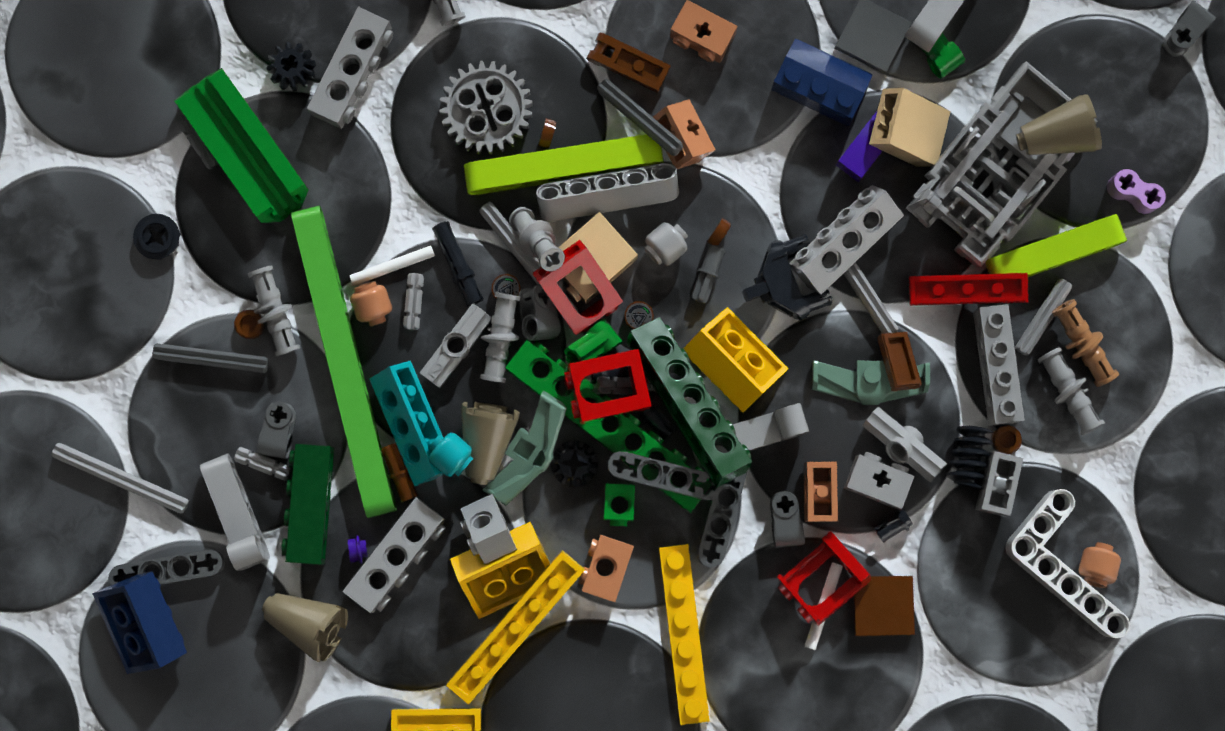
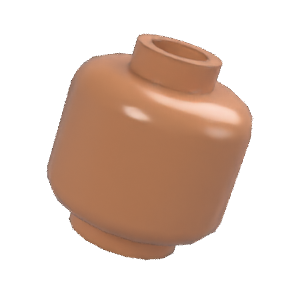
(371, 303)
(1099, 565)

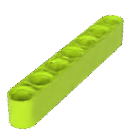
(560, 164)

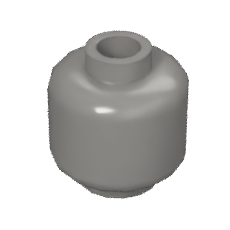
(666, 244)

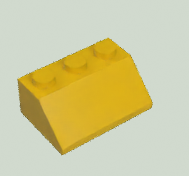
(735, 359)
(504, 579)

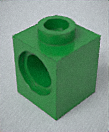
(624, 491)

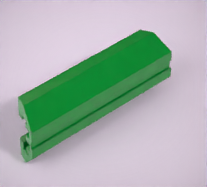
(243, 147)

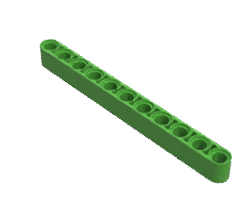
(343, 361)

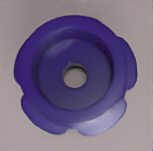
(357, 549)

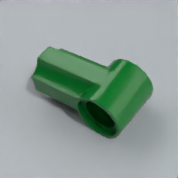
(944, 57)
(596, 342)

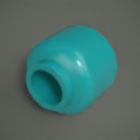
(450, 454)

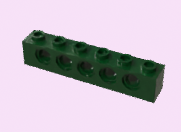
(672, 392)

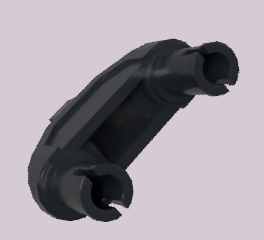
(777, 283)

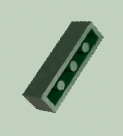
(309, 504)

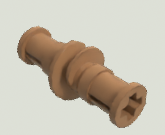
(1085, 342)

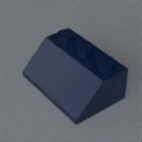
(821, 82)
(140, 623)

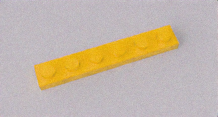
(515, 627)
(684, 634)

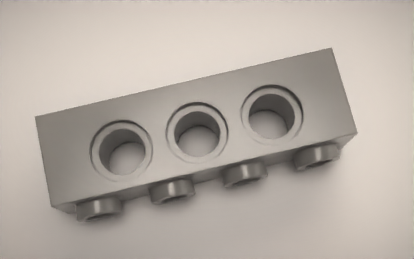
(362, 26)
(861, 236)
(998, 365)
(361, 588)

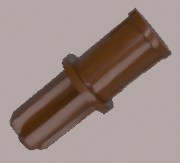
(399, 472)

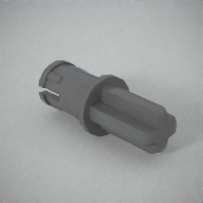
(708, 273)

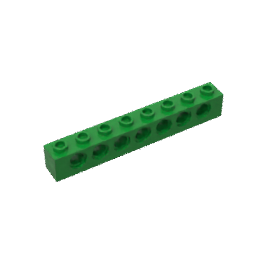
(522, 368)

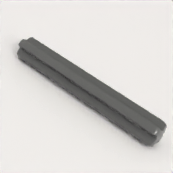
(640, 117)
(210, 358)

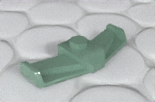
(866, 385)
(529, 450)

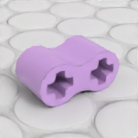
(1136, 191)

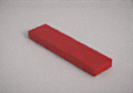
(968, 289)

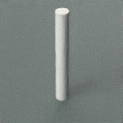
(392, 265)
(829, 588)

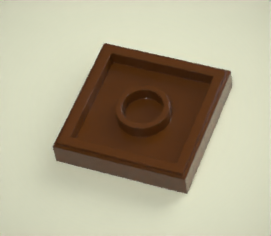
(885, 607)

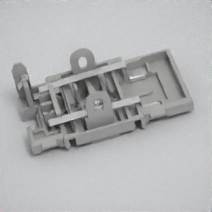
(949, 187)

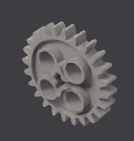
(462, 116)

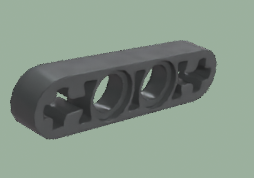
(663, 480)
(728, 514)
(166, 567)

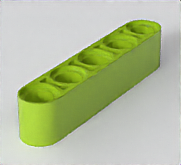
(1060, 248)

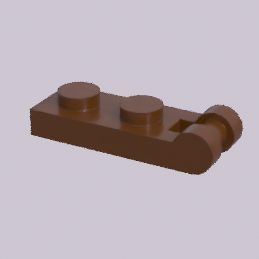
(629, 62)

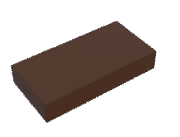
(899, 361)

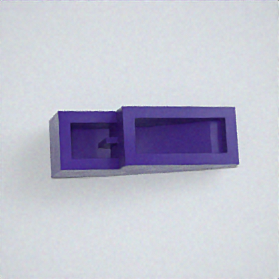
(860, 154)

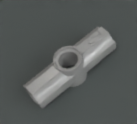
(467, 329)
(904, 444)

